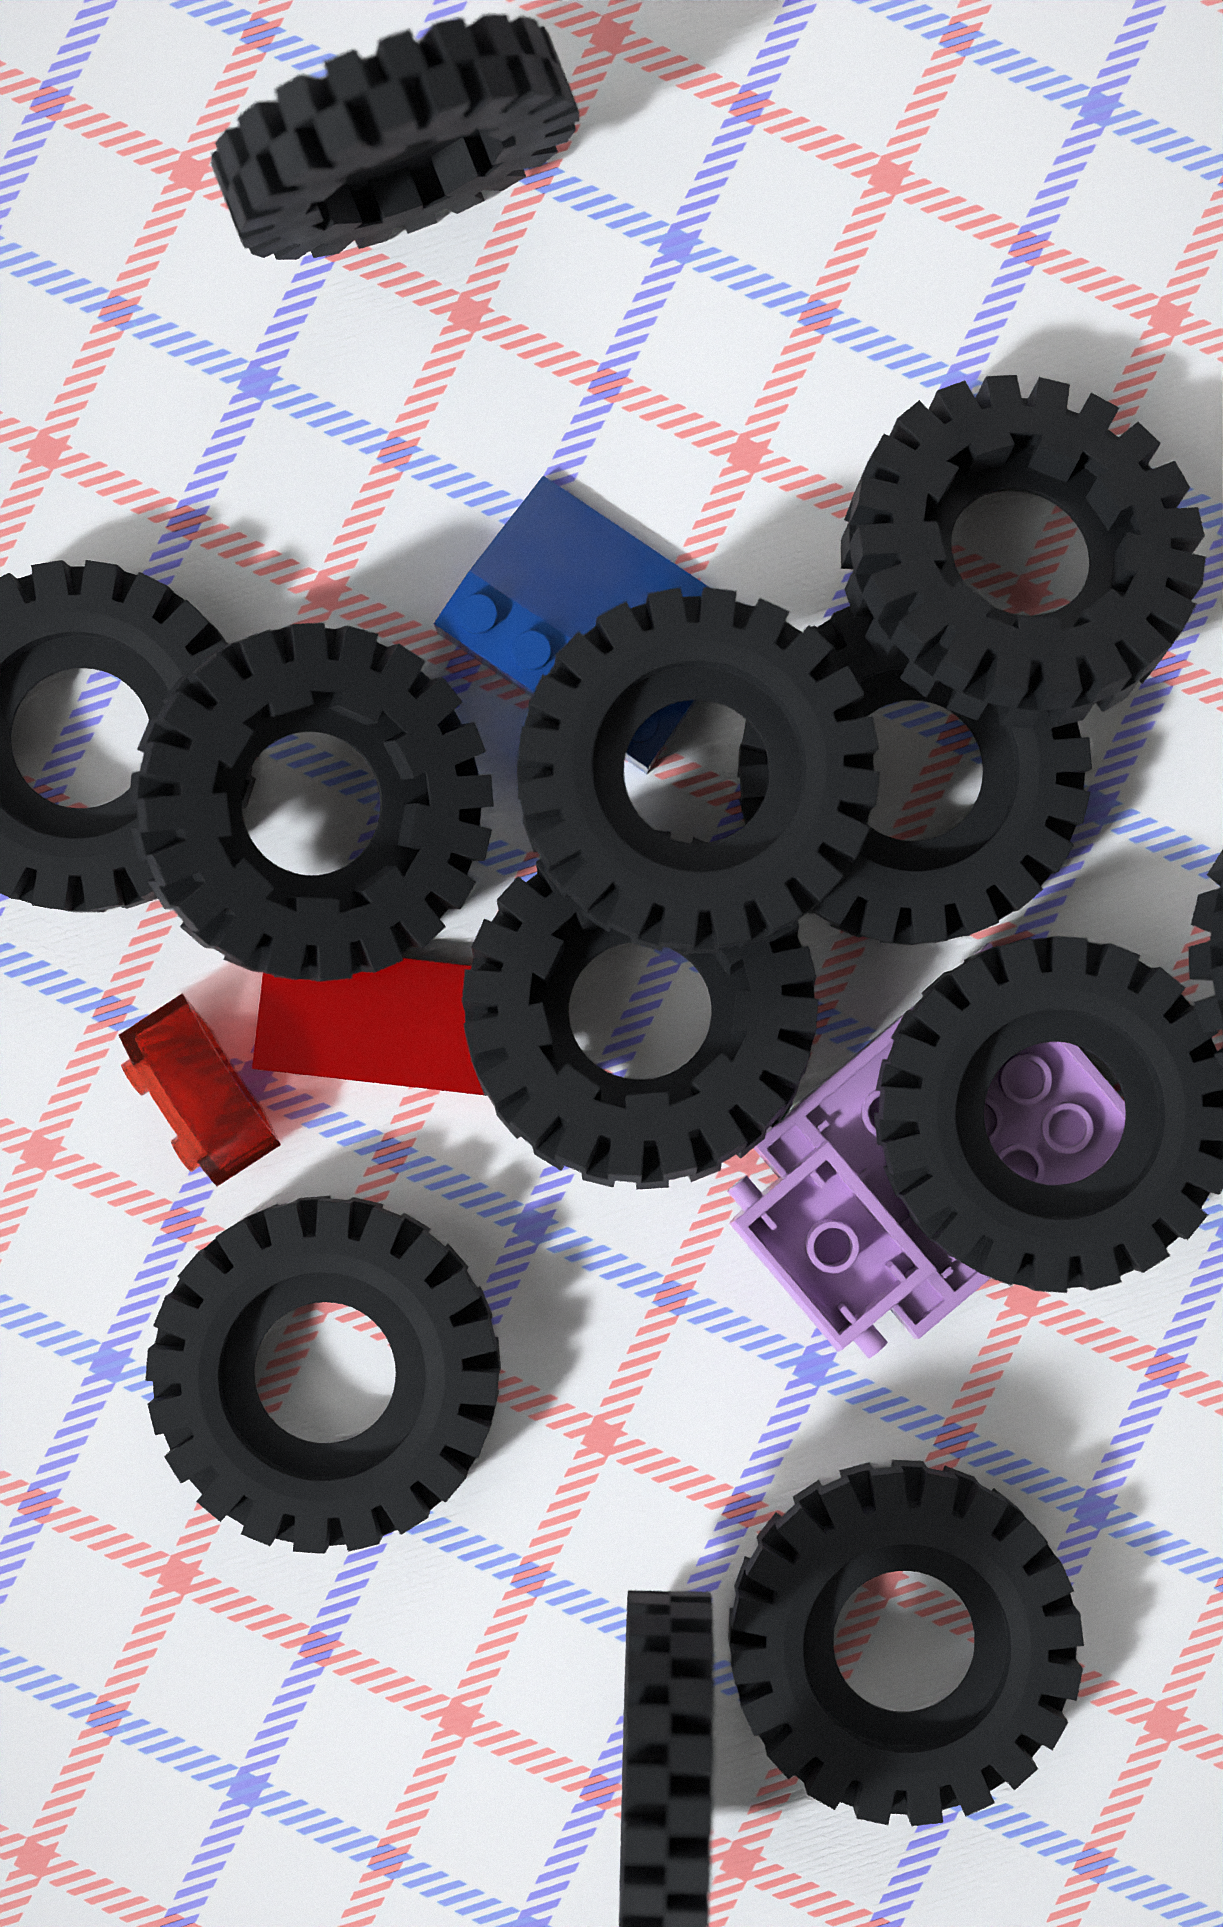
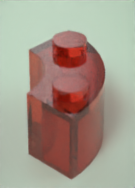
(197, 1091)

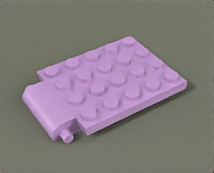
(843, 1235)

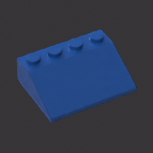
(546, 581)

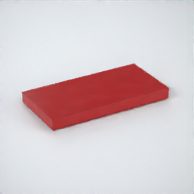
(372, 1028)

